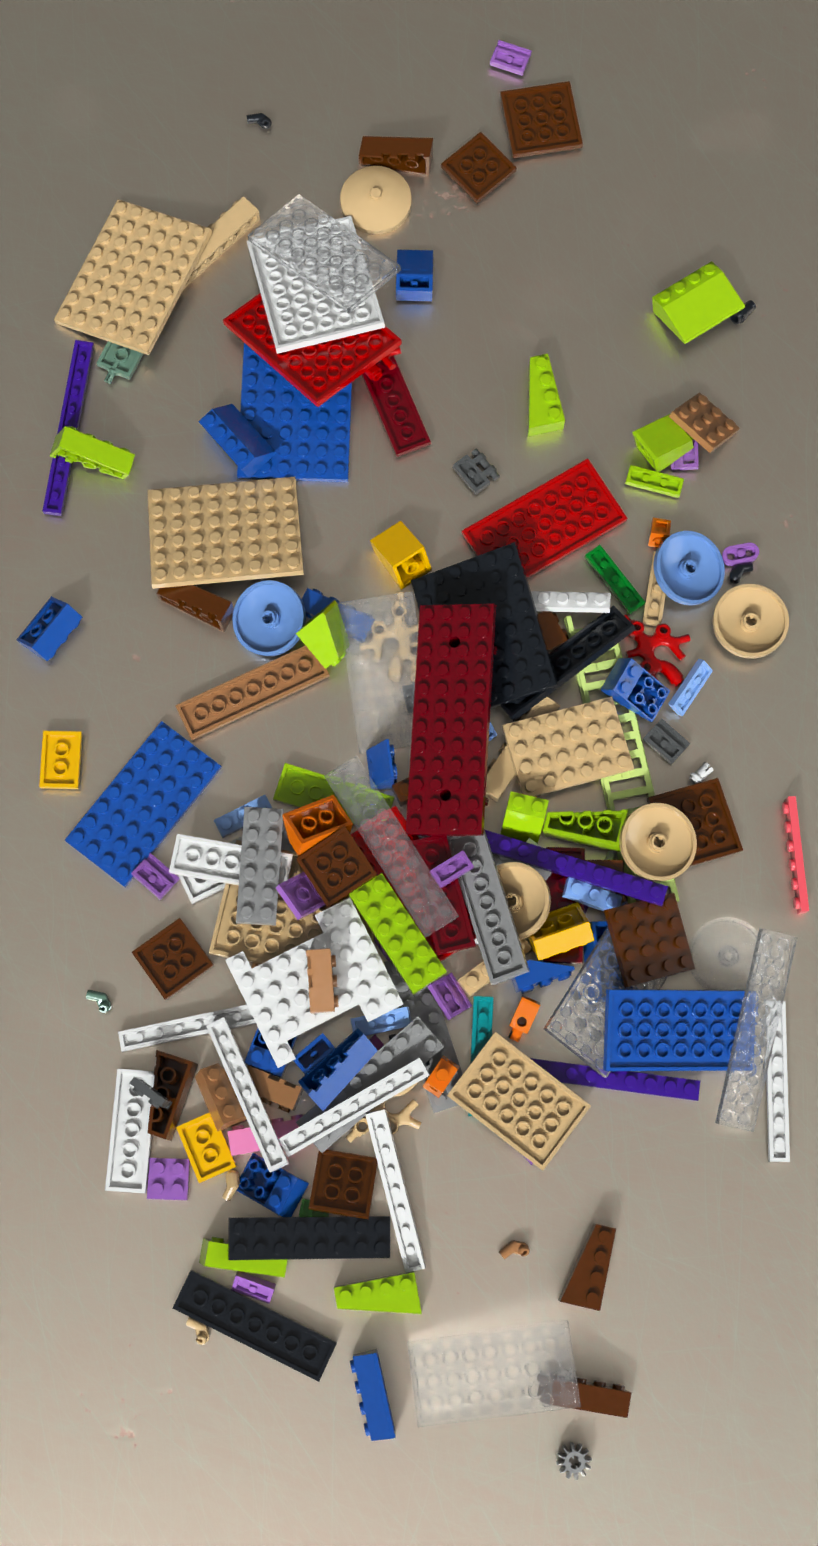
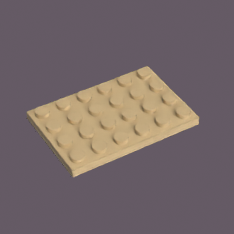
(567, 747)
(519, 1101)

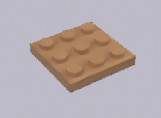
(704, 422)

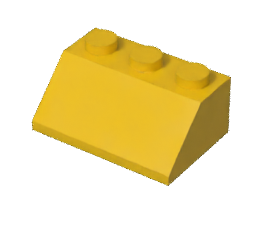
(561, 932)

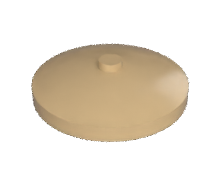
(376, 199)
(750, 621)
(658, 842)
(526, 895)

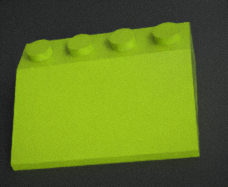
(697, 302)

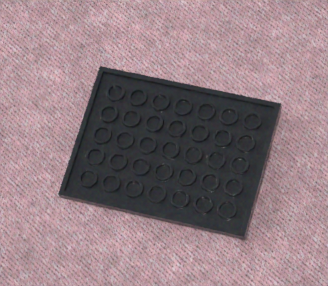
(498, 578)

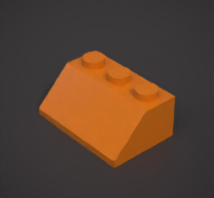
(314, 823)

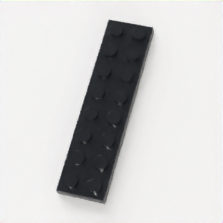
(578, 654)
(308, 1238)
(255, 1325)

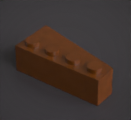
(398, 153)
(199, 604)
(173, 1080)
(589, 1275)
(603, 1399)

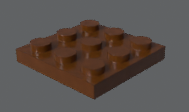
(478, 167)
(336, 867)
(172, 959)
(343, 1184)

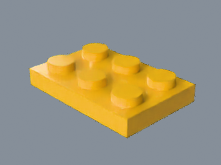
(61, 759)
(206, 1148)

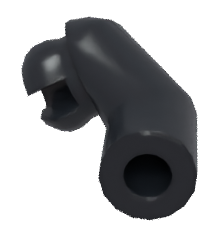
(261, 119)
(738, 570)

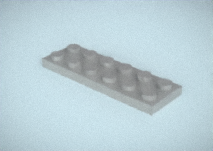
(260, 866)

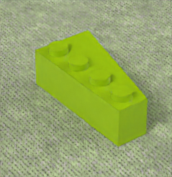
(544, 404)
(92, 452)
(587, 828)
(215, 1254)
(383, 1294)

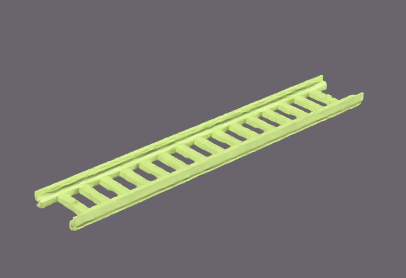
(638, 753)

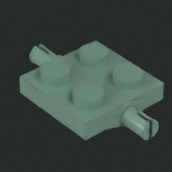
(118, 361)

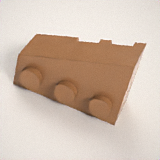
(321, 981)
(276, 1090)
(220, 1097)

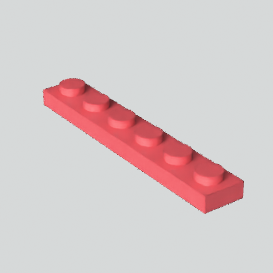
(796, 862)

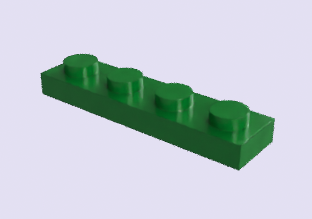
(614, 579)

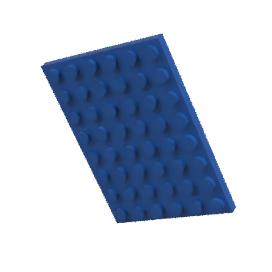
(307, 439)

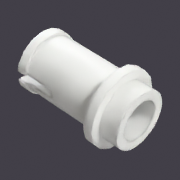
(700, 774)

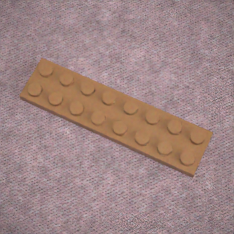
(250, 692)

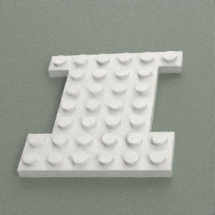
(280, 987)

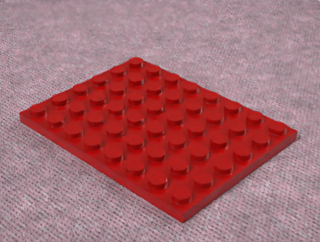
(317, 369)

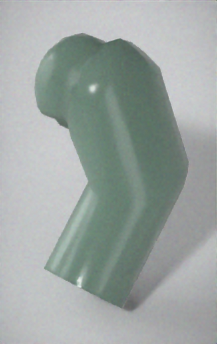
(101, 999)

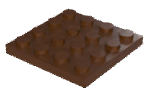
(541, 119)
(710, 817)
(649, 940)

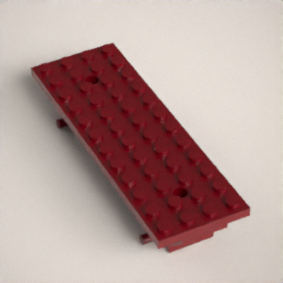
(451, 720)

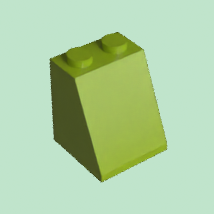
(662, 442)
(324, 636)
(524, 817)

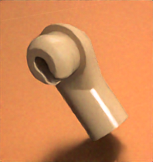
(232, 1184)
(201, 1330)

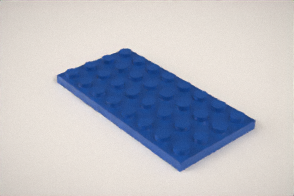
(143, 803)
(670, 1029)

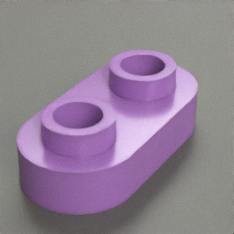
(739, 554)

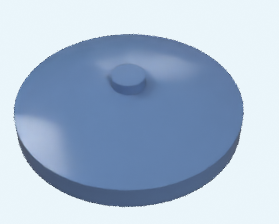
(689, 568)
(268, 618)

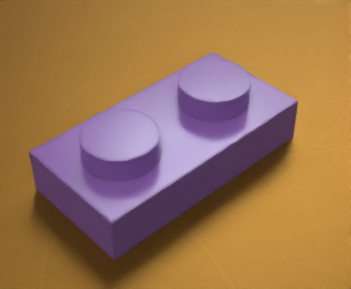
(452, 869)
(253, 1286)

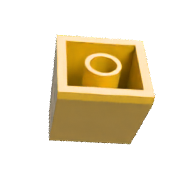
(401, 554)

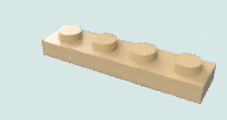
(654, 600)

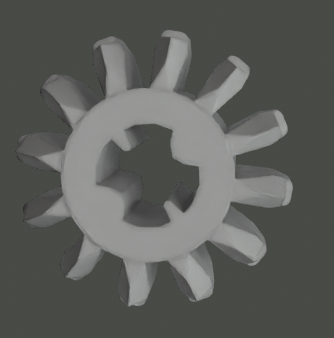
(580, 1455)

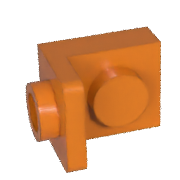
(659, 531)

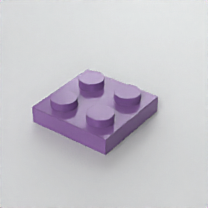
(300, 895)
(168, 1179)

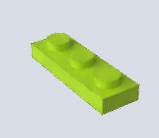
(654, 481)

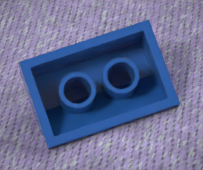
(50, 628)

